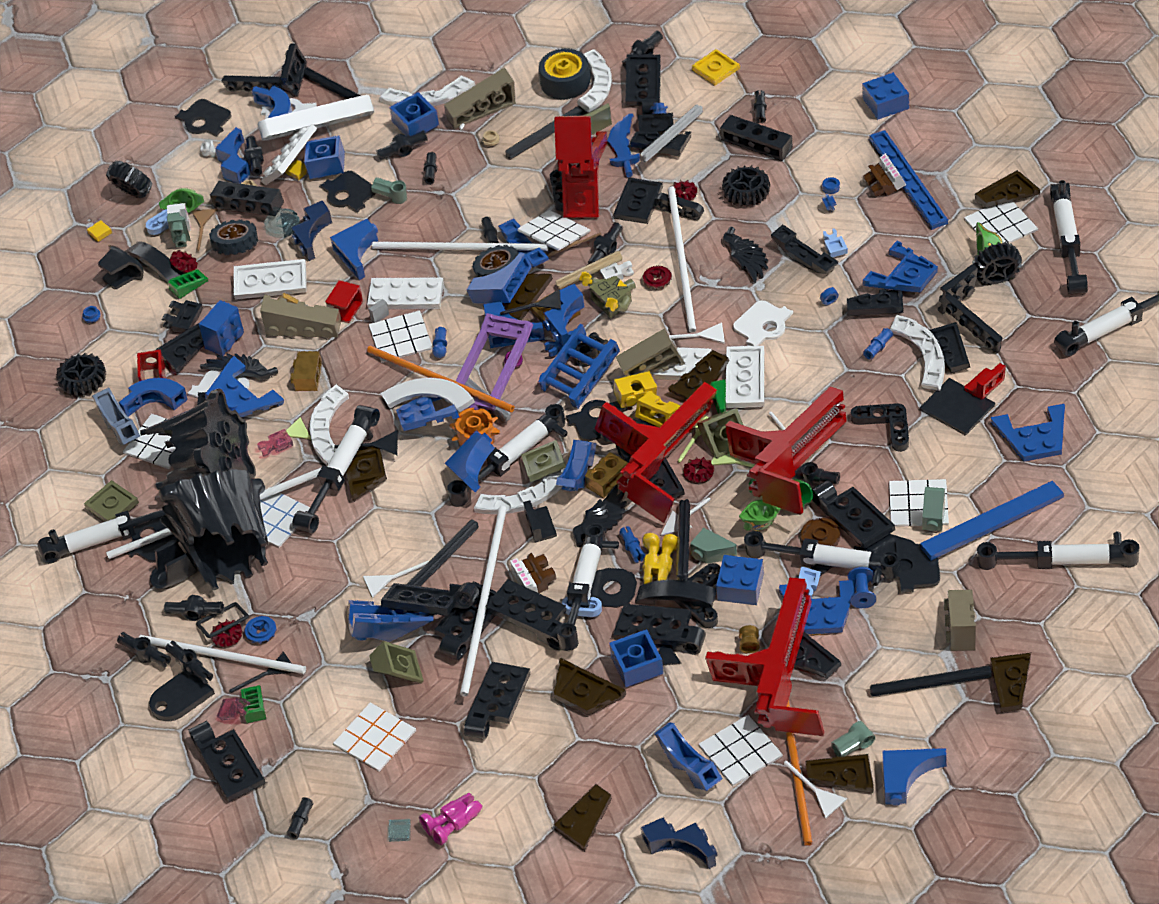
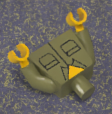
(609, 293)

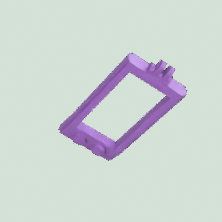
(500, 327)

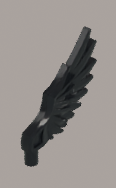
(746, 254)
(252, 369)
(603, 512)

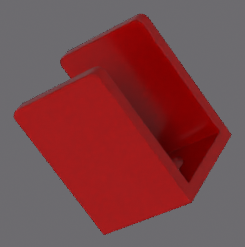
(346, 298)
(142, 365)

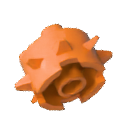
(473, 420)

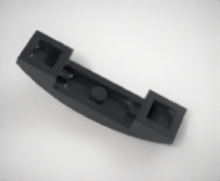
(800, 252)
(154, 259)
(676, 591)

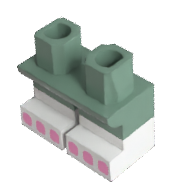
(178, 224)

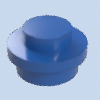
(659, 108)
(829, 202)
(91, 314)

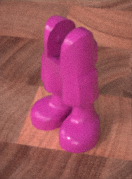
(455, 813)

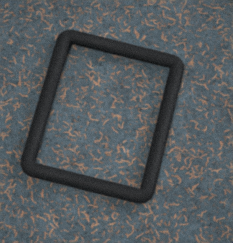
(246, 616)

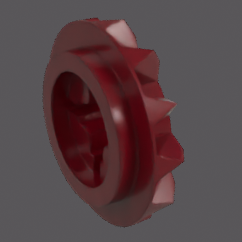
(690, 190)
(183, 261)
(655, 272)
(703, 474)
(224, 640)

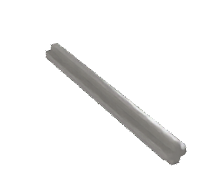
(670, 133)

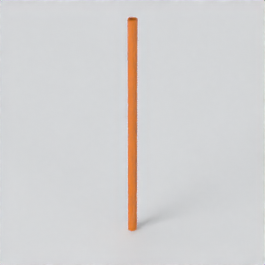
(430, 374)
(799, 788)

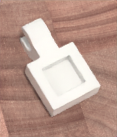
(617, 270)

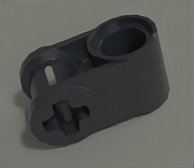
(588, 350)

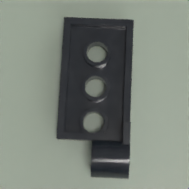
(634, 76)
(664, 476)
(827, 500)
(429, 600)
(532, 621)
(684, 638)
(457, 645)
(479, 717)
(206, 744)

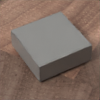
(378, 311)

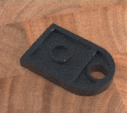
(180, 696)

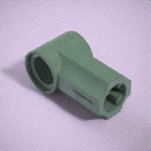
(395, 190)
(857, 736)

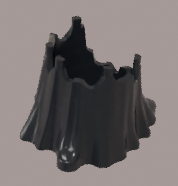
(205, 440)
(217, 522)

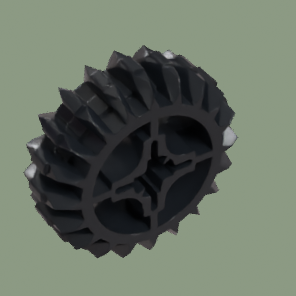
(129, 179)
(746, 185)
(997, 263)
(81, 374)

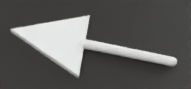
(672, 523)

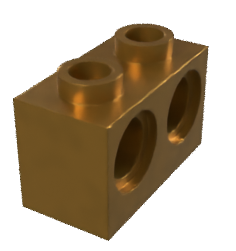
(604, 474)

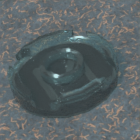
(280, 225)

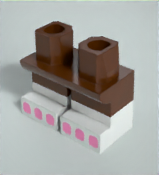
(887, 176)
(530, 573)

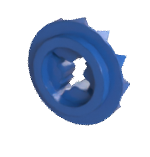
(259, 623)

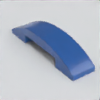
(511, 235)

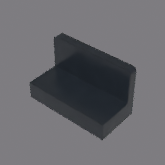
(655, 122)
(539, 522)

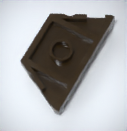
(528, 293)
(365, 471)
(584, 689)

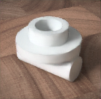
(207, 148)

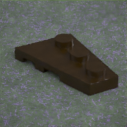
(1006, 190)
(705, 370)
(1010, 679)
(842, 772)
(583, 817)

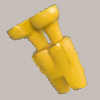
(660, 564)

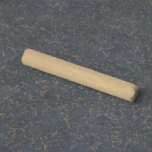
(591, 269)

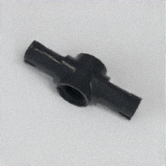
(645, 46)
(401, 145)
(254, 155)
(606, 244)
(814, 476)
(194, 607)
(144, 649)
(188, 661)

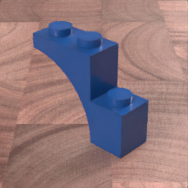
(232, 167)
(557, 319)
(581, 456)
(683, 757)

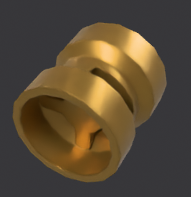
(749, 639)

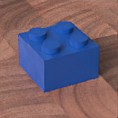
(885, 95)
(414, 115)
(324, 157)
(221, 328)
(740, 580)
(636, 658)

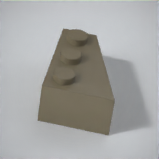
(650, 355)
(960, 620)

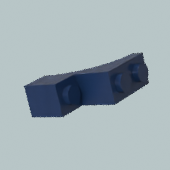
(316, 218)
(691, 839)

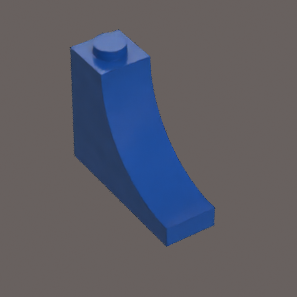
(353, 243)
(501, 284)
(495, 308)
(470, 457)
(904, 767)

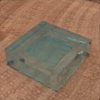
(399, 830)

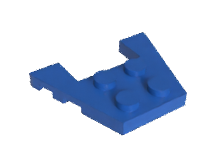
(909, 275)
(237, 395)
(422, 410)
(1035, 440)
(830, 613)

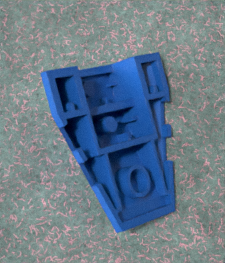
(381, 623)

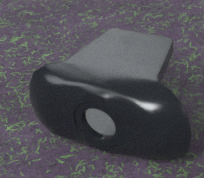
(120, 267)
(171, 566)

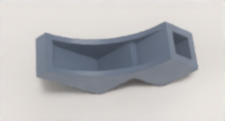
(115, 417)

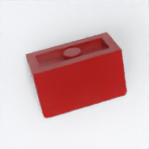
(986, 381)

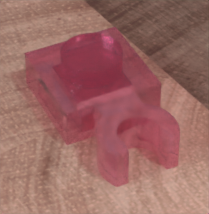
(278, 441)
(231, 708)

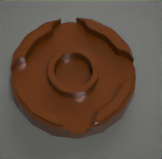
(823, 530)

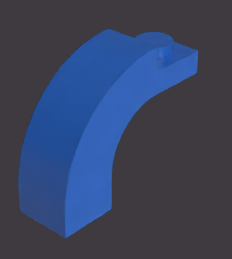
(273, 98)
(153, 390)

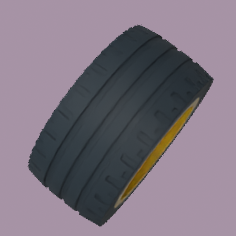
(564, 73)

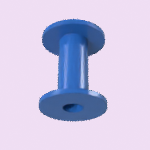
(863, 597)

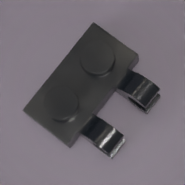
(186, 315)

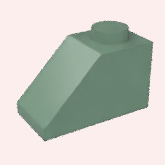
(933, 509)
(711, 547)

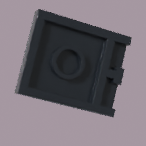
(290, 79)
(953, 293)

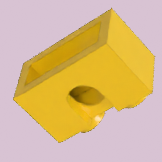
(627, 394)
(651, 405)

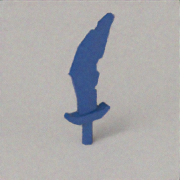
(620, 145)

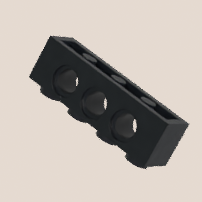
(756, 137)
(246, 198)

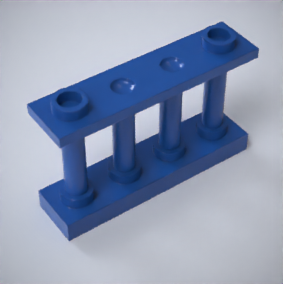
(587, 380)

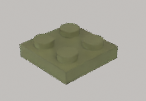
(543, 461)
(110, 501)

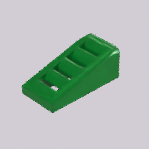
(182, 285)
(720, 397)
(254, 714)

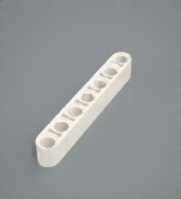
(318, 116)

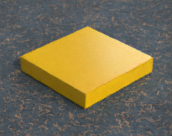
(715, 67)

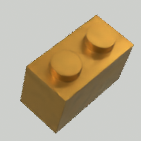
(306, 371)

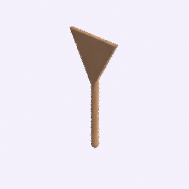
(202, 217)
(572, 244)

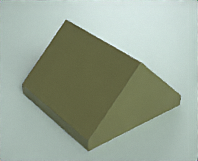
(600, 118)

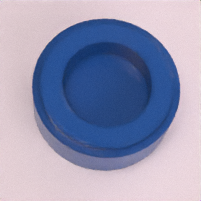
(831, 185)
(829, 296)

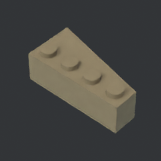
(482, 99)
(299, 319)

